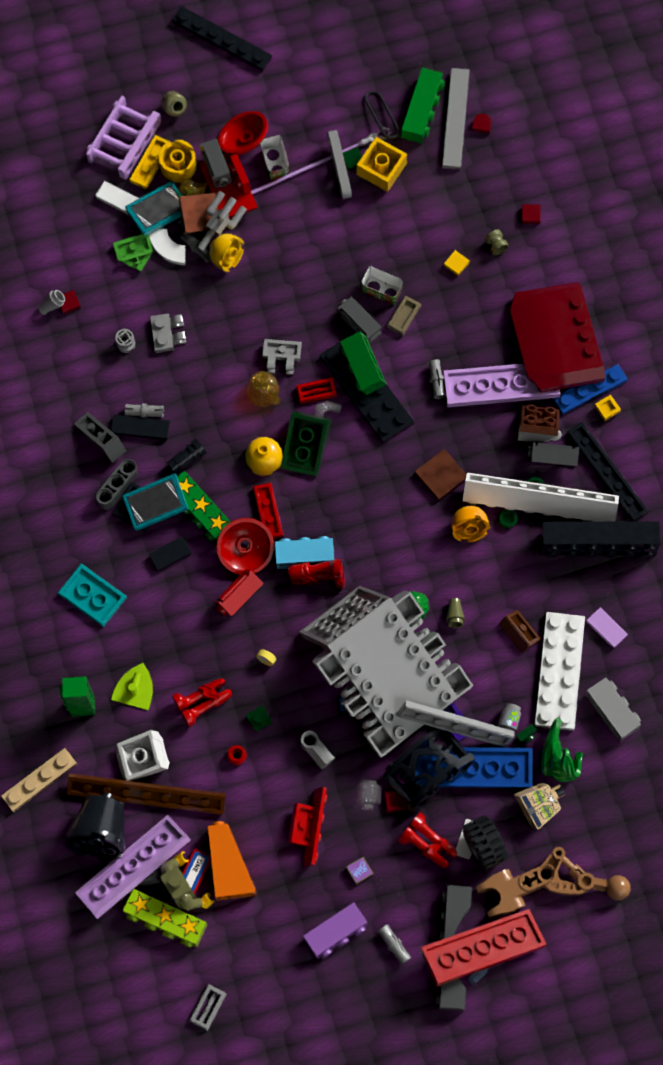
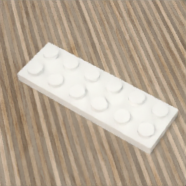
(560, 670)

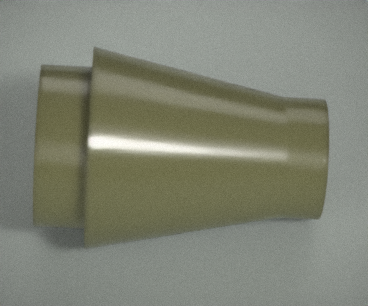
(455, 615)

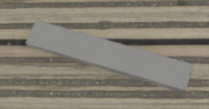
(456, 118)
(455, 723)

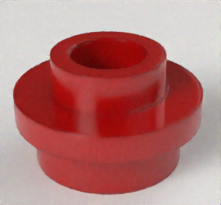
(236, 749)

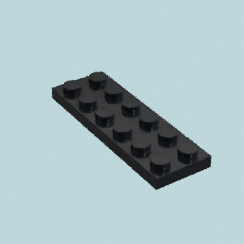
(379, 408)

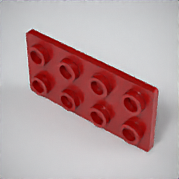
(238, 189)

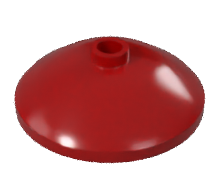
(243, 133)
(254, 555)

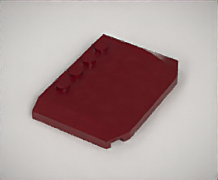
(556, 337)

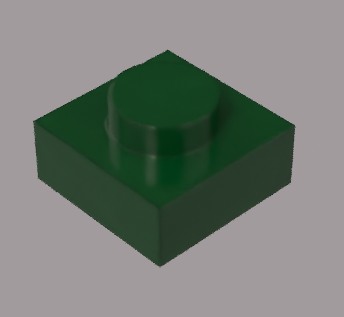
(259, 718)
(526, 735)

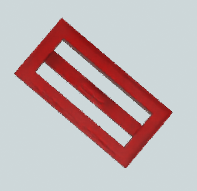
(315, 391)

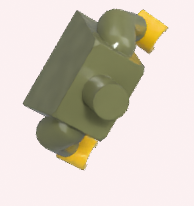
(179, 887)

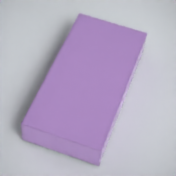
(607, 628)

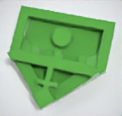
(134, 251)

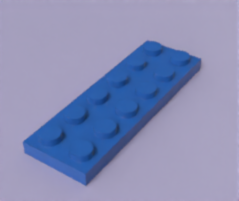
(489, 770)

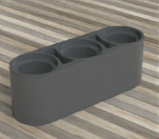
(117, 476)

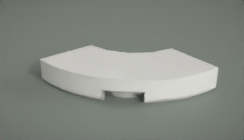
(167, 248)

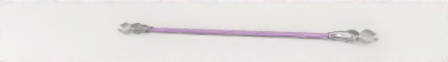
(362, 143)

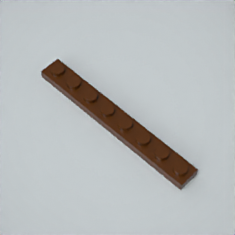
(148, 793)

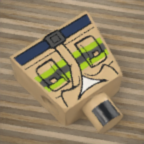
(539, 803)

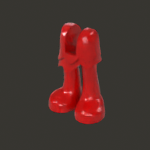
(311, 574)
(206, 692)
(430, 851)

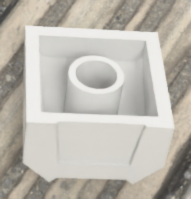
(141, 756)

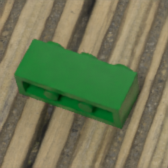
(362, 363)

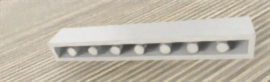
(540, 498)

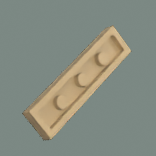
(39, 780)

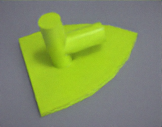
(135, 688)

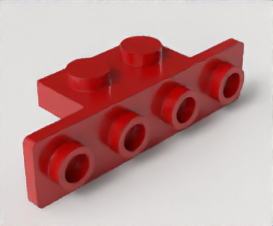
(306, 826)

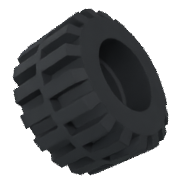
(485, 842)

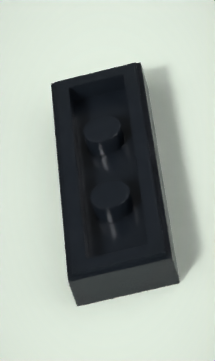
(140, 427)

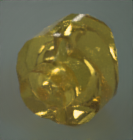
(192, 188)

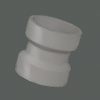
(128, 343)

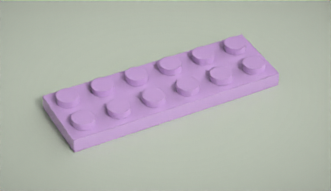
(491, 385)
(134, 866)

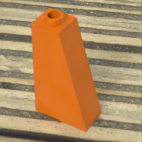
(228, 867)

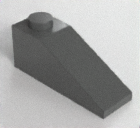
(101, 437)

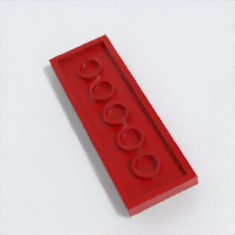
(482, 947)

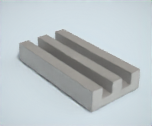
(200, 1023)

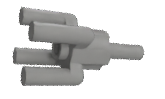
(220, 219)

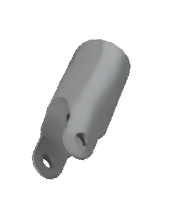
(533, 437)

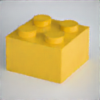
(381, 164)

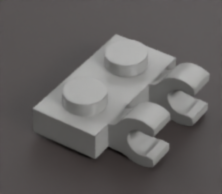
(162, 332)
(281, 350)

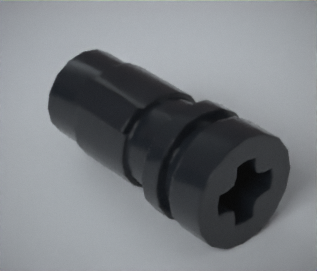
(186, 456)

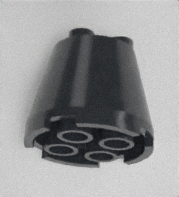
(98, 828)

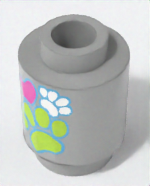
(510, 717)

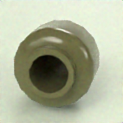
(173, 103)

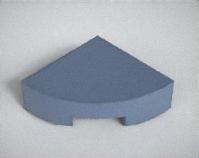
(475, 977)

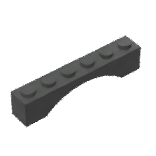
(457, 906)

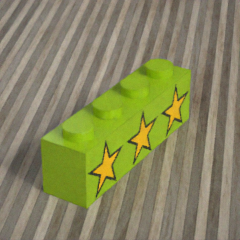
(164, 918)

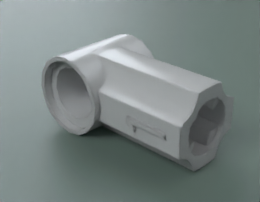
(317, 751)

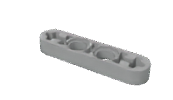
(339, 164)

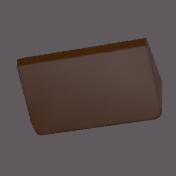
(519, 631)

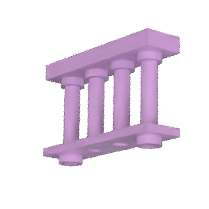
(133, 151)

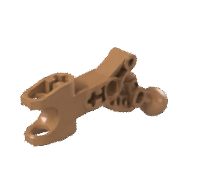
(512, 889)

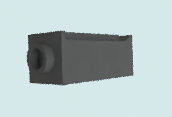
(215, 163)
(359, 319)
(553, 454)

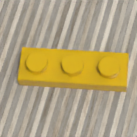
(148, 164)

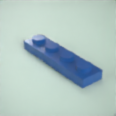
(582, 394)

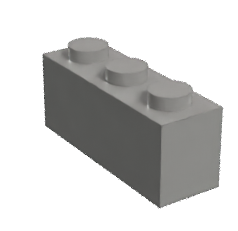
(613, 709)

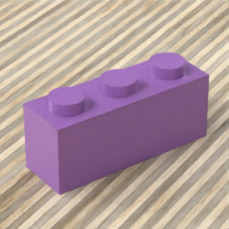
(336, 931)

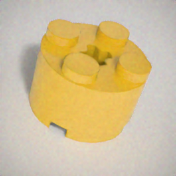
(177, 160)

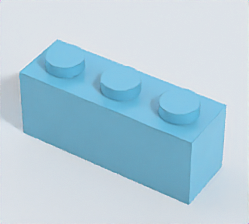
(303, 550)

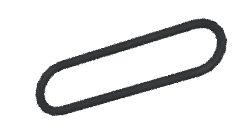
(398, 130)

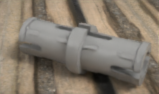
(436, 379)
(144, 410)
(394, 944)

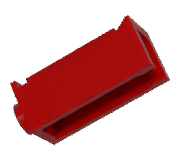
(238, 593)

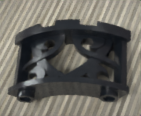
(423, 794)

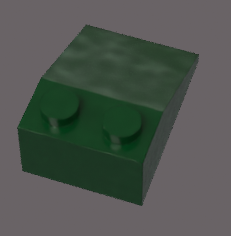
(305, 443)

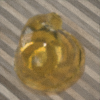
(263, 389)

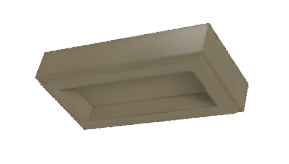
(404, 315)

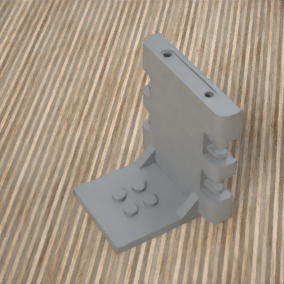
(374, 649)

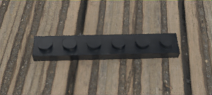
(222, 38)

